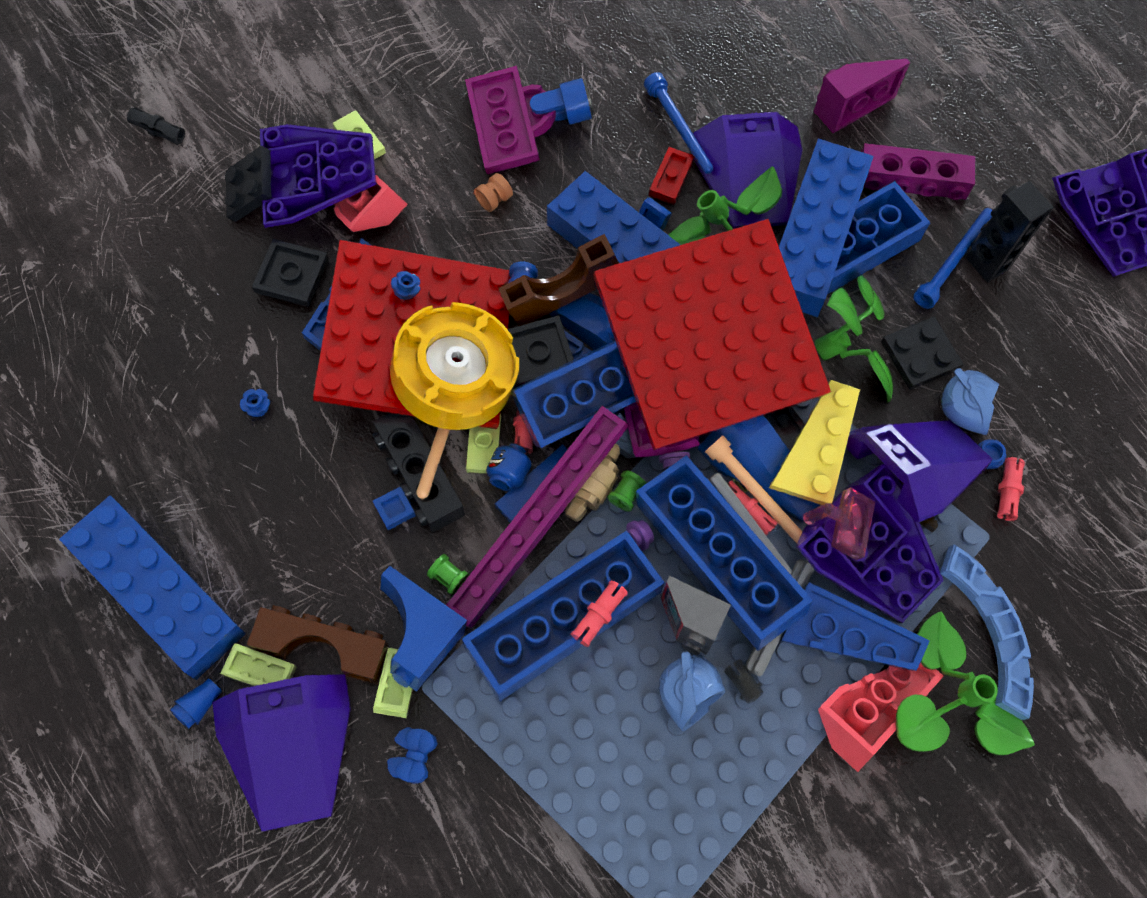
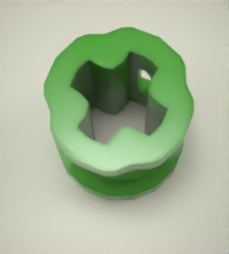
(626, 490)
(447, 574)

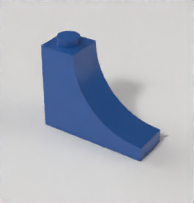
(429, 629)

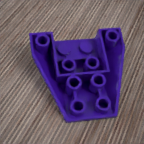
(745, 148)
(314, 170)
(1110, 209)
(930, 459)
(897, 560)
(286, 746)

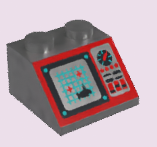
(693, 615)

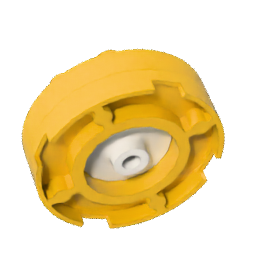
(453, 366)

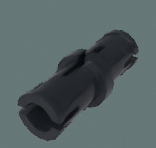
(156, 125)

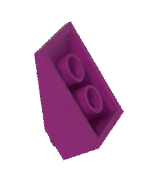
(858, 90)

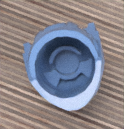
(969, 400)
(689, 689)

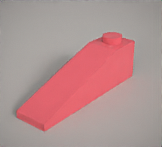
(370, 208)
(864, 713)

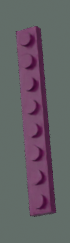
(537, 515)

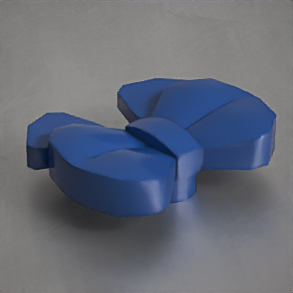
(419, 744)

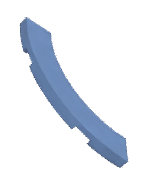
(1004, 626)

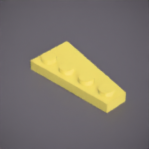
(819, 449)

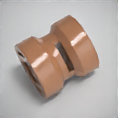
(493, 192)

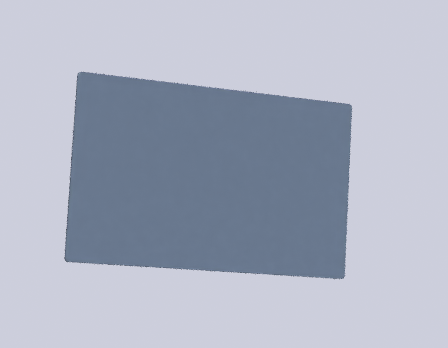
(607, 754)

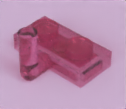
(852, 522)

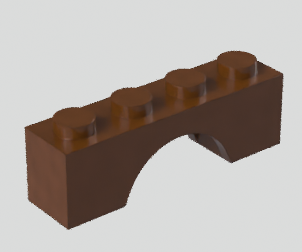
(534, 298)
(281, 633)

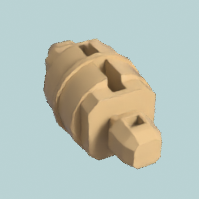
(596, 488)

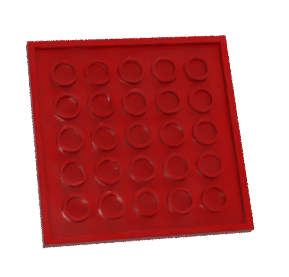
(368, 315)
(711, 333)

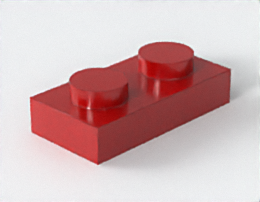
(671, 175)

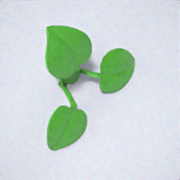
(757, 197)
(838, 340)
(920, 724)

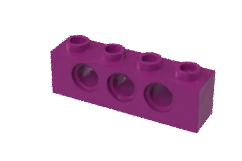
(921, 171)

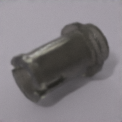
(745, 683)

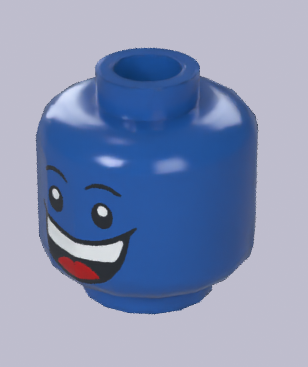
(508, 467)

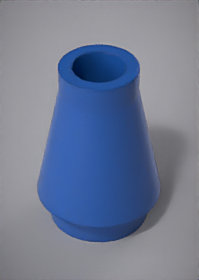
(195, 704)

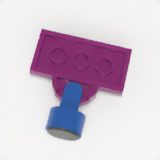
(514, 115)

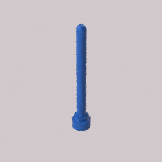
(657, 86)
(929, 293)

